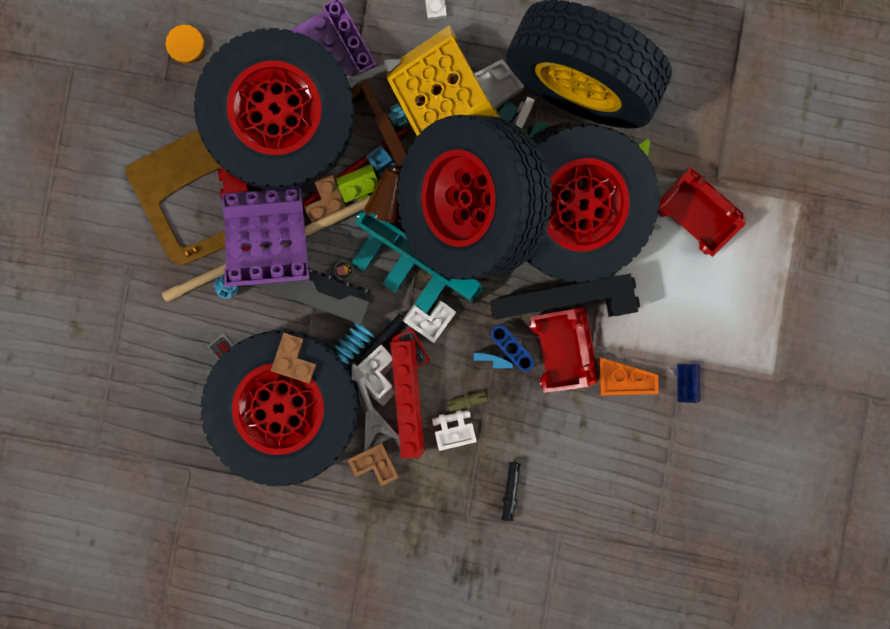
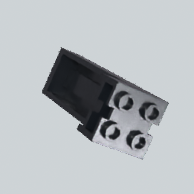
(616, 291)

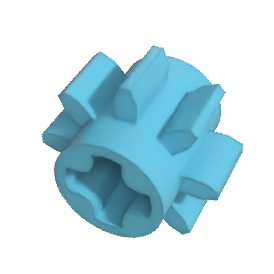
(398, 116)
(222, 291)

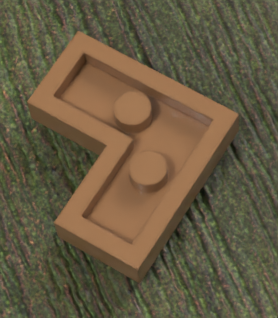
(330, 201)
(287, 360)
(376, 459)

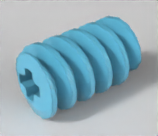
(353, 342)

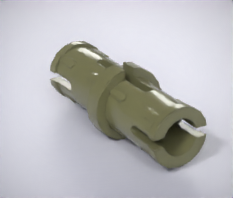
(467, 401)

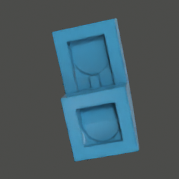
(380, 160)
(497, 362)

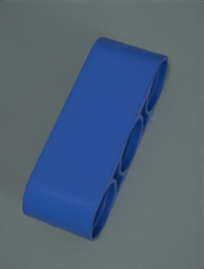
(520, 352)

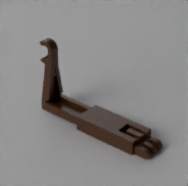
(382, 120)

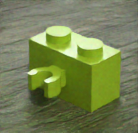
(357, 184)

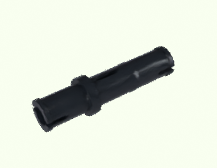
(384, 336)
(511, 491)

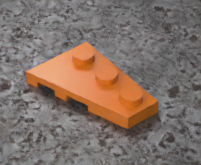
(625, 380)

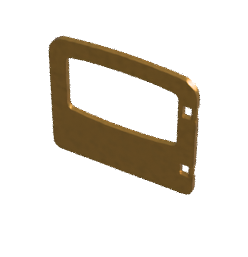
(163, 174)

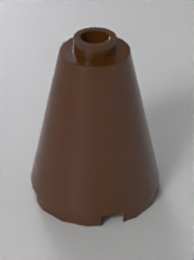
(384, 197)

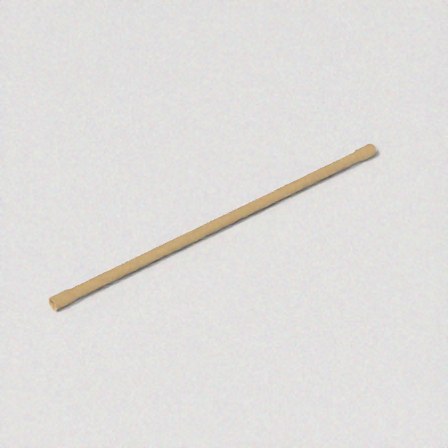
(179, 290)

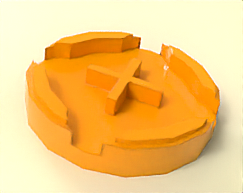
(185, 44)

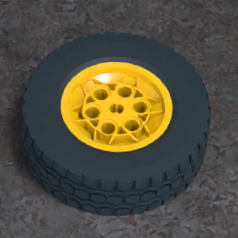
(589, 63)

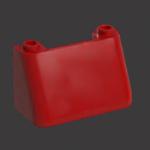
(702, 211)
(565, 350)

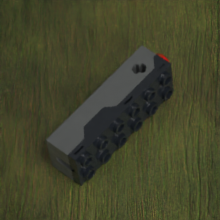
(326, 295)

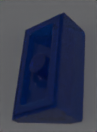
(688, 383)

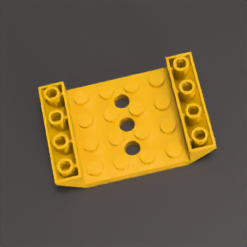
(433, 66)

